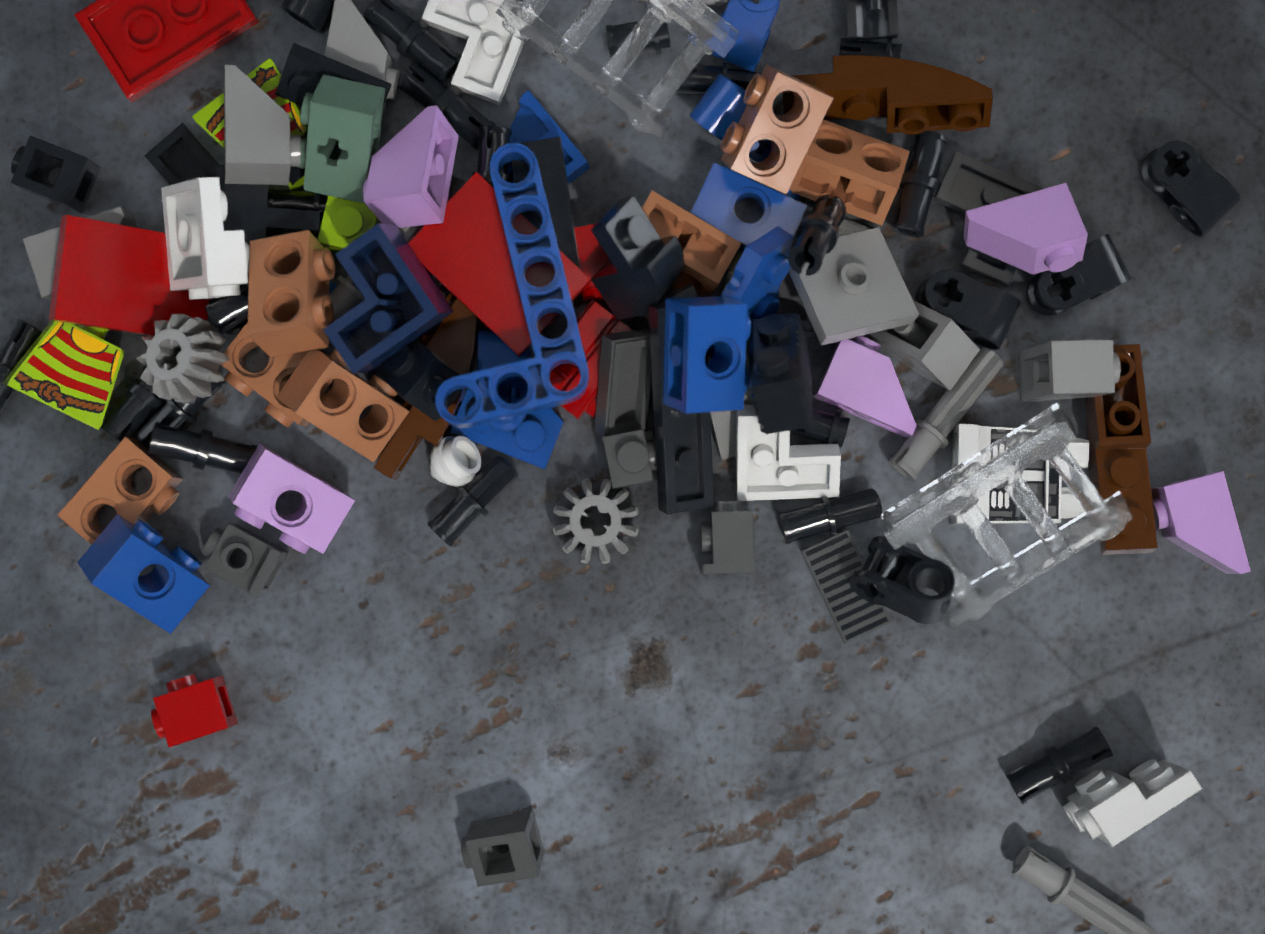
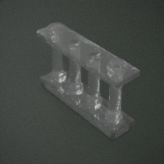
(706, 34)
(1002, 467)

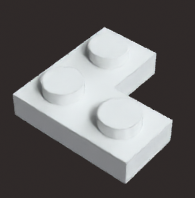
(490, 48)
(775, 470)

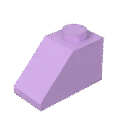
(413, 172)
(1030, 230)
(866, 386)
(1202, 520)

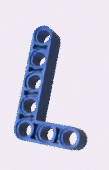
(536, 302)

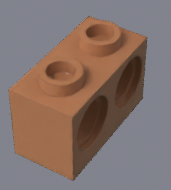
(789, 133)
(854, 169)
(704, 247)
(289, 279)
(268, 381)
(341, 406)
(113, 486)

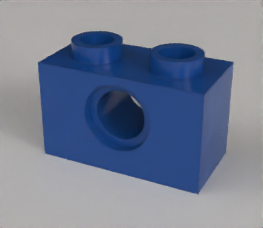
(727, 188)
(689, 332)
(159, 596)

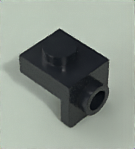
(417, 375)

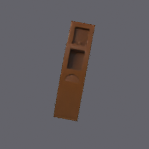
(907, 92)
(457, 347)
(1118, 453)

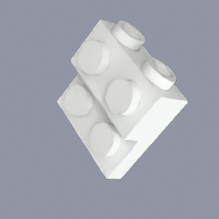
(198, 249)
(1118, 807)

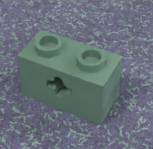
(341, 136)

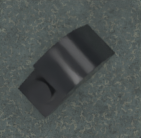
(250, 212)
(639, 261)

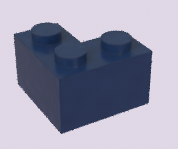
(397, 304)

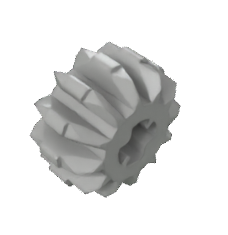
(183, 358)
(587, 535)

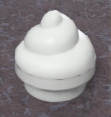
(455, 461)

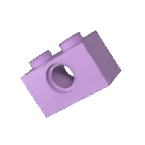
(272, 474)

